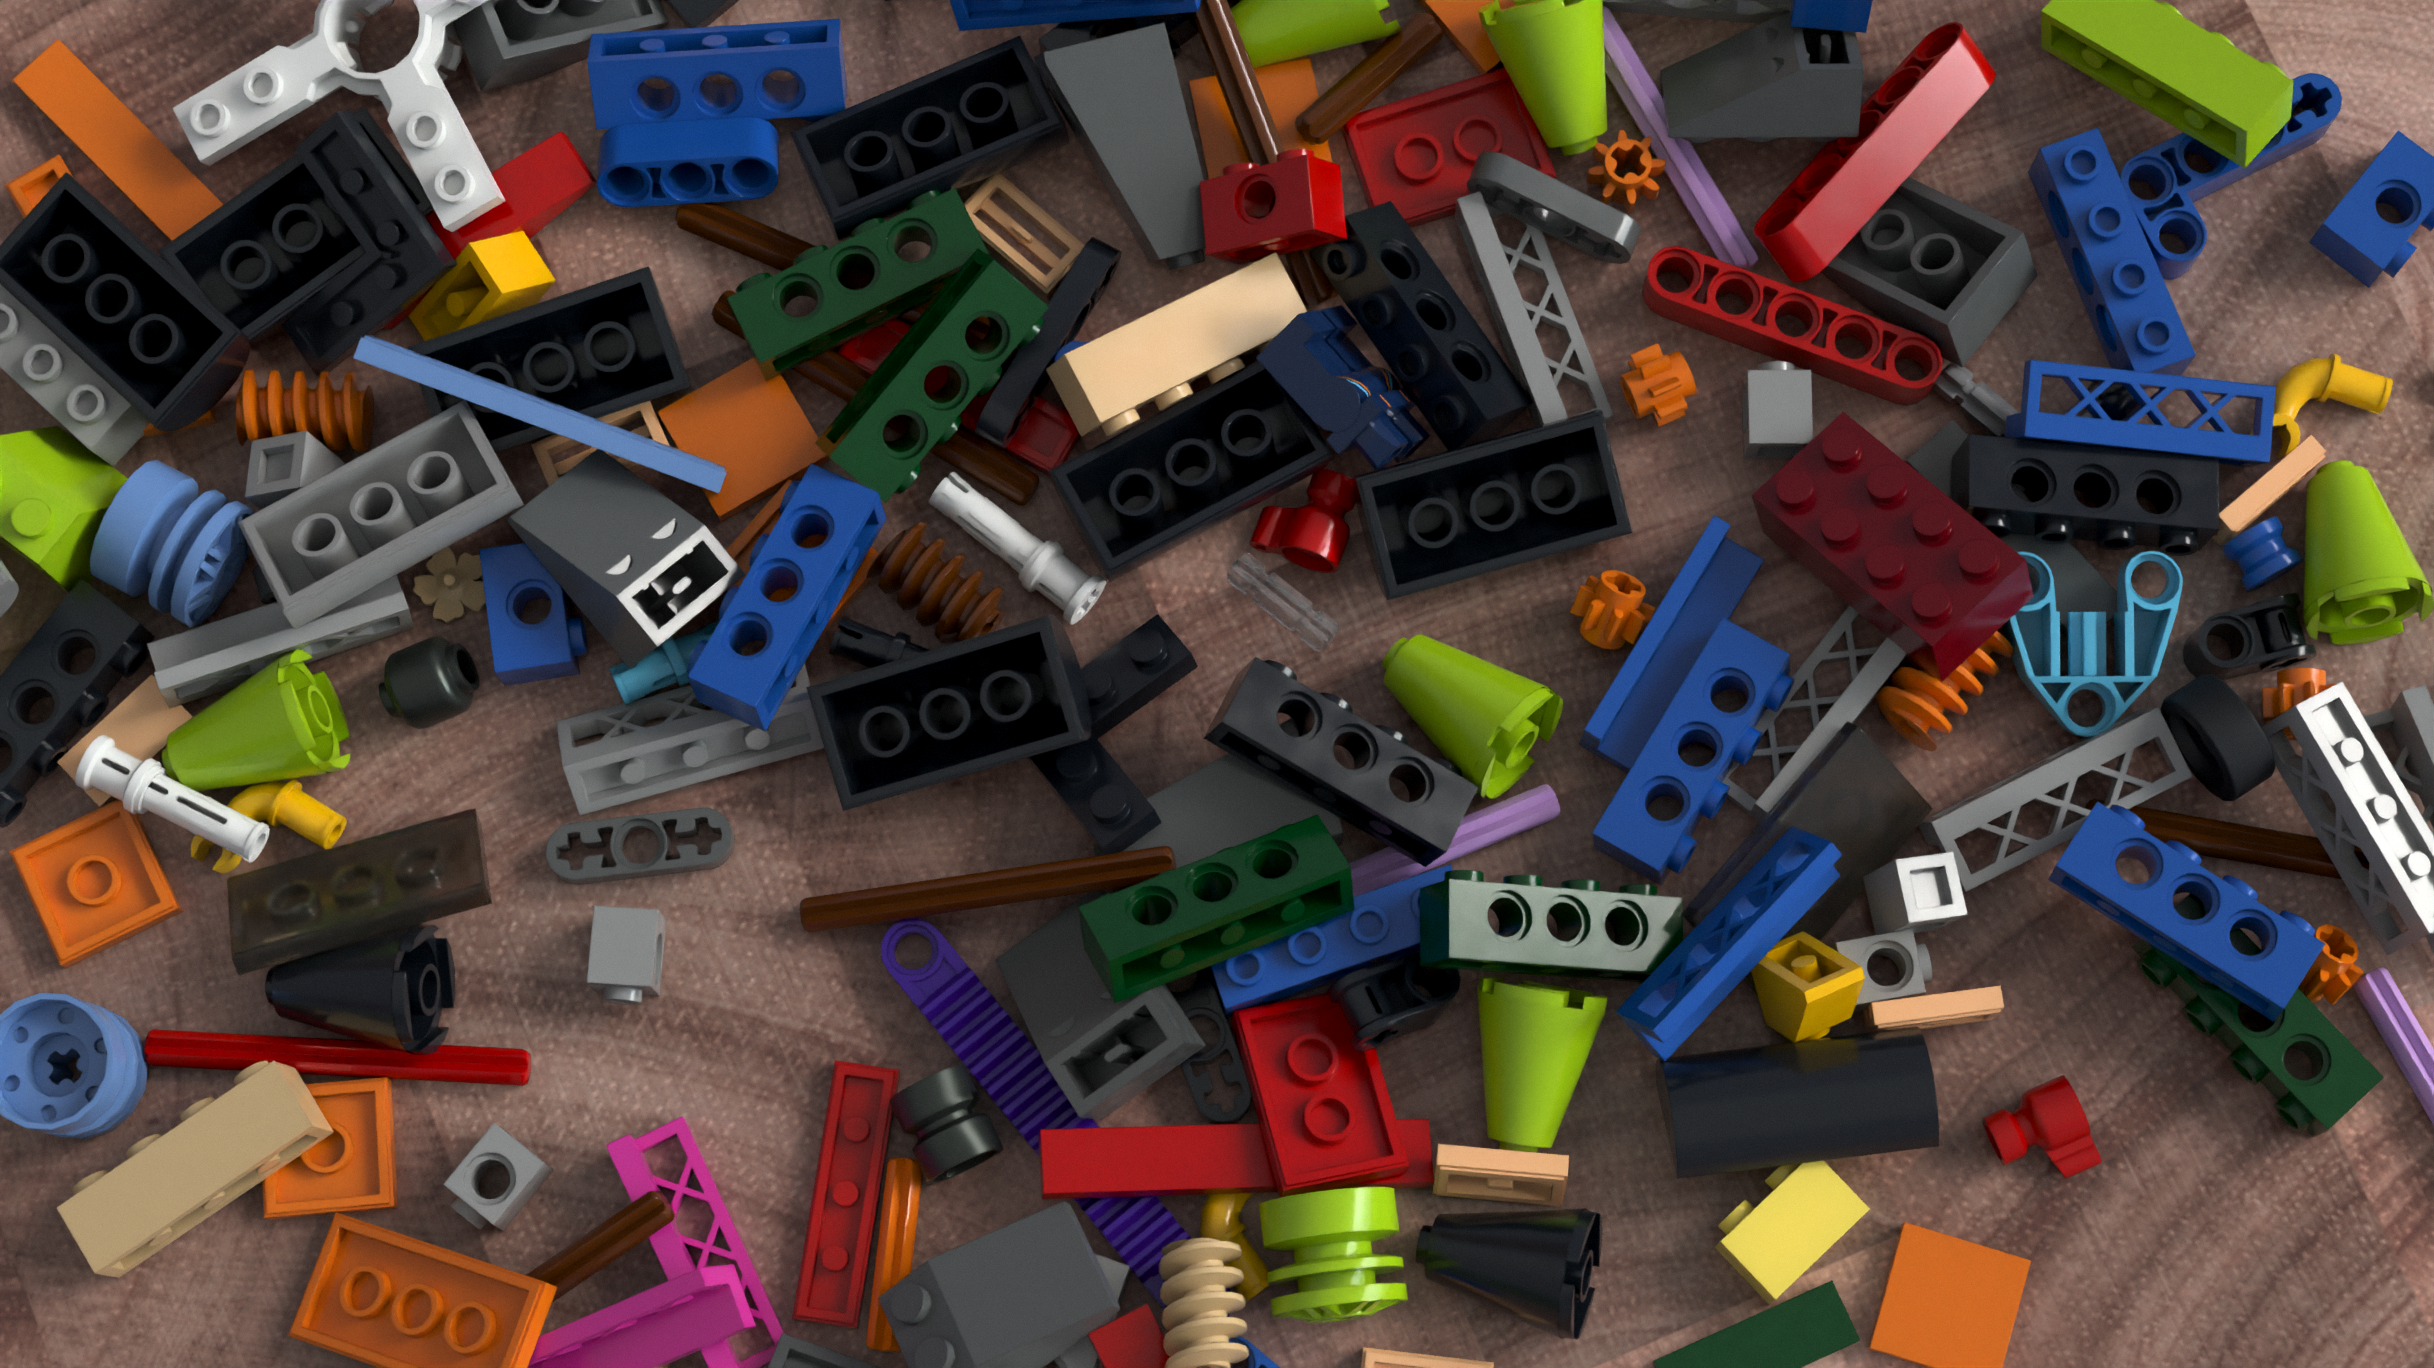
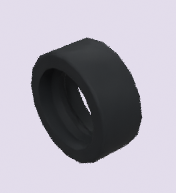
(2218, 737)

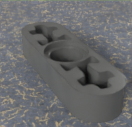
(1554, 207)
(594, 866)

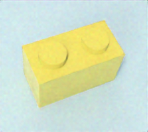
(1789, 1227)

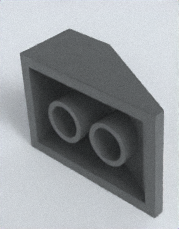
(533, 38)
(1935, 268)
(1003, 1297)

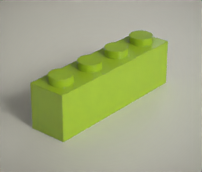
(2173, 70)

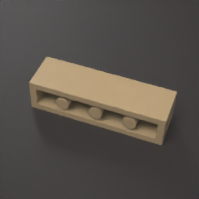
(1175, 347)
(193, 1168)

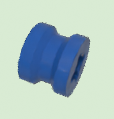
(2262, 554)

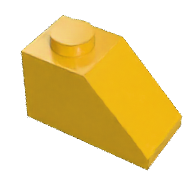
(487, 282)
(1806, 987)

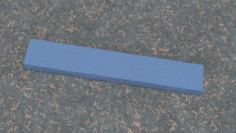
(540, 413)

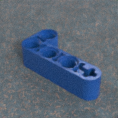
(2180, 186)

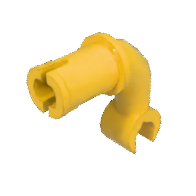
(2323, 380)
(278, 804)
(1222, 1222)

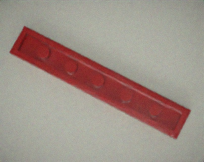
(1187, 1161)

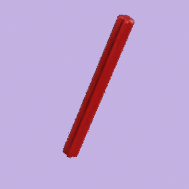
(337, 1057)

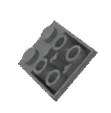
(1767, 86)
(625, 554)
(1091, 1045)

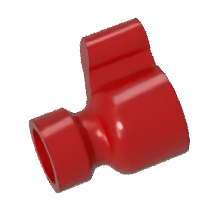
(1313, 533)
(2047, 1118)

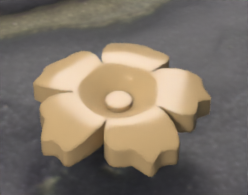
(452, 585)

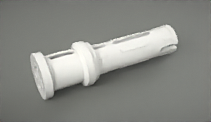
(1039, 563)
(147, 788)

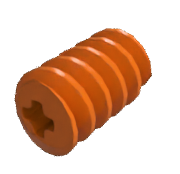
(320, 411)
(1920, 698)

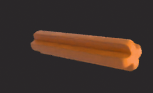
(894, 1245)

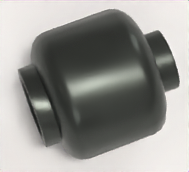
(429, 682)

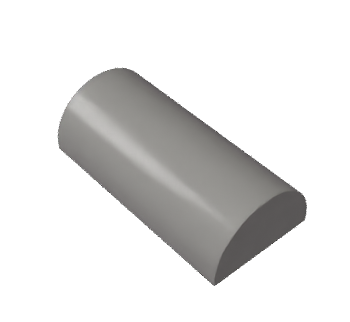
(380, 514)

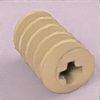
(1200, 1305)

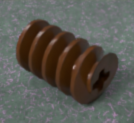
(936, 587)

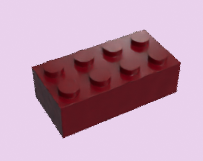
(1893, 546)

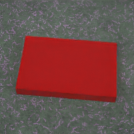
(1427, 144)
(1317, 1097)

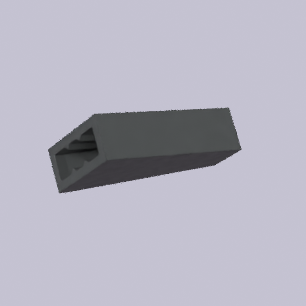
(1136, 131)
(1226, 807)

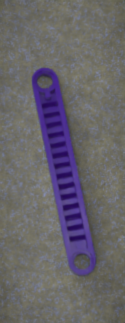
(1022, 1087)

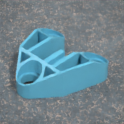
(2140, 642)

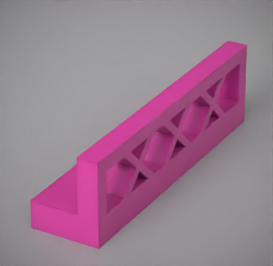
(671, 1245)
(652, 1325)

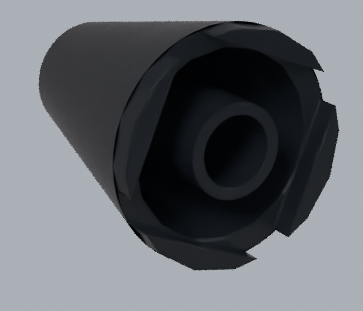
(372, 989)
(1519, 1263)

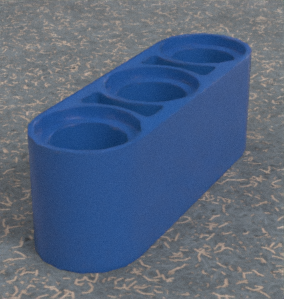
(688, 162)

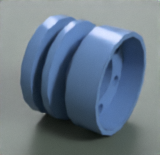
(171, 543)
(37, 1086)

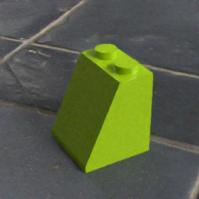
(53, 501)

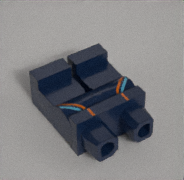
(1343, 388)

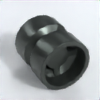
(945, 1122)

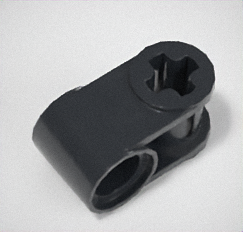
(2260, 639)
(1386, 1004)

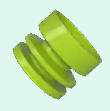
(1333, 1253)

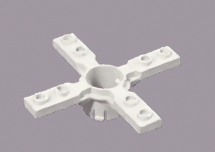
(413, 93)

